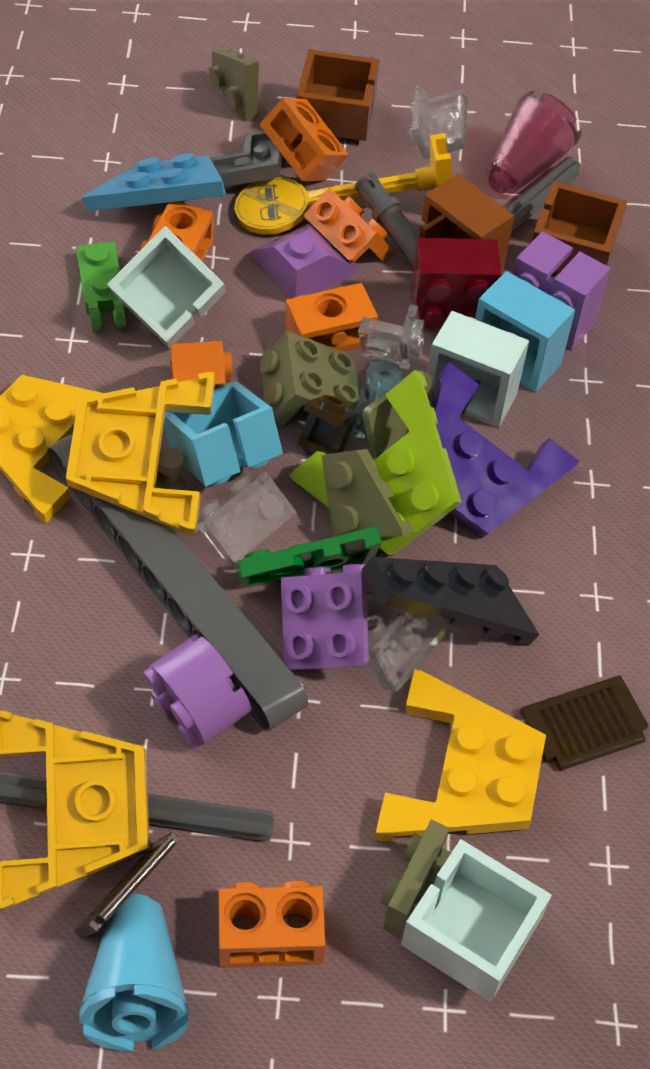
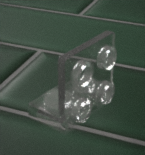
(399, 642)

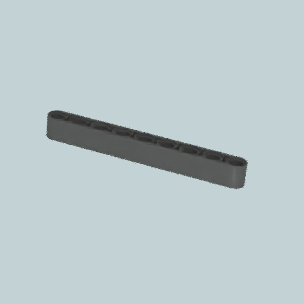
(195, 602)

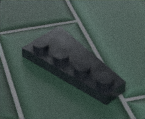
(455, 591)

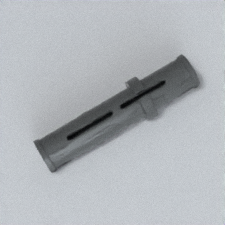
(387, 211)

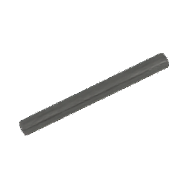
(161, 809)

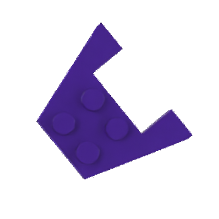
(486, 477)

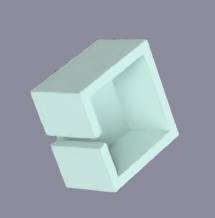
(167, 287)
(483, 355)
(479, 920)

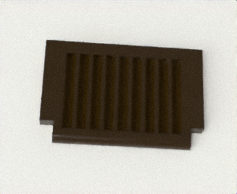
(587, 723)
(127, 885)

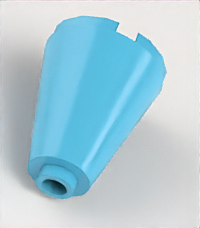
(134, 982)

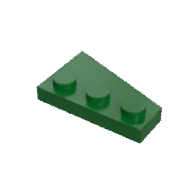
(269, 567)

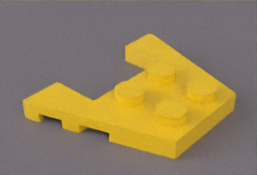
(31, 419)
(120, 445)
(486, 771)
(92, 805)

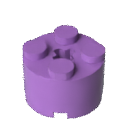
(197, 689)

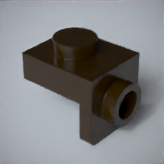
(327, 425)

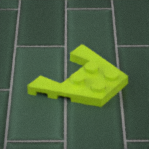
(413, 467)

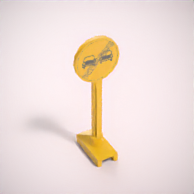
(283, 201)

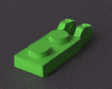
(97, 267)

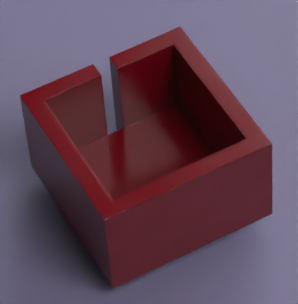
(452, 277)

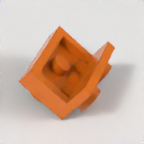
(345, 229)

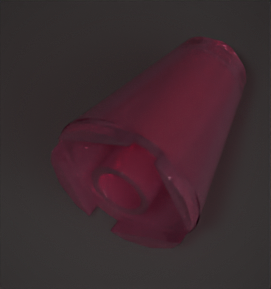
(533, 140)

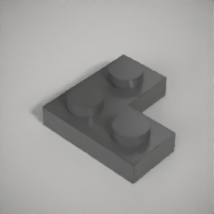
(257, 163)

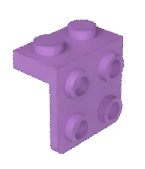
(325, 618)

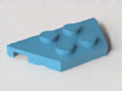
(158, 182)

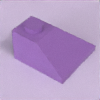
(303, 262)

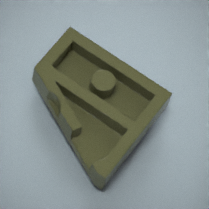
(236, 80)
(359, 496)

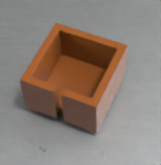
(340, 91)
(465, 212)
(582, 220)

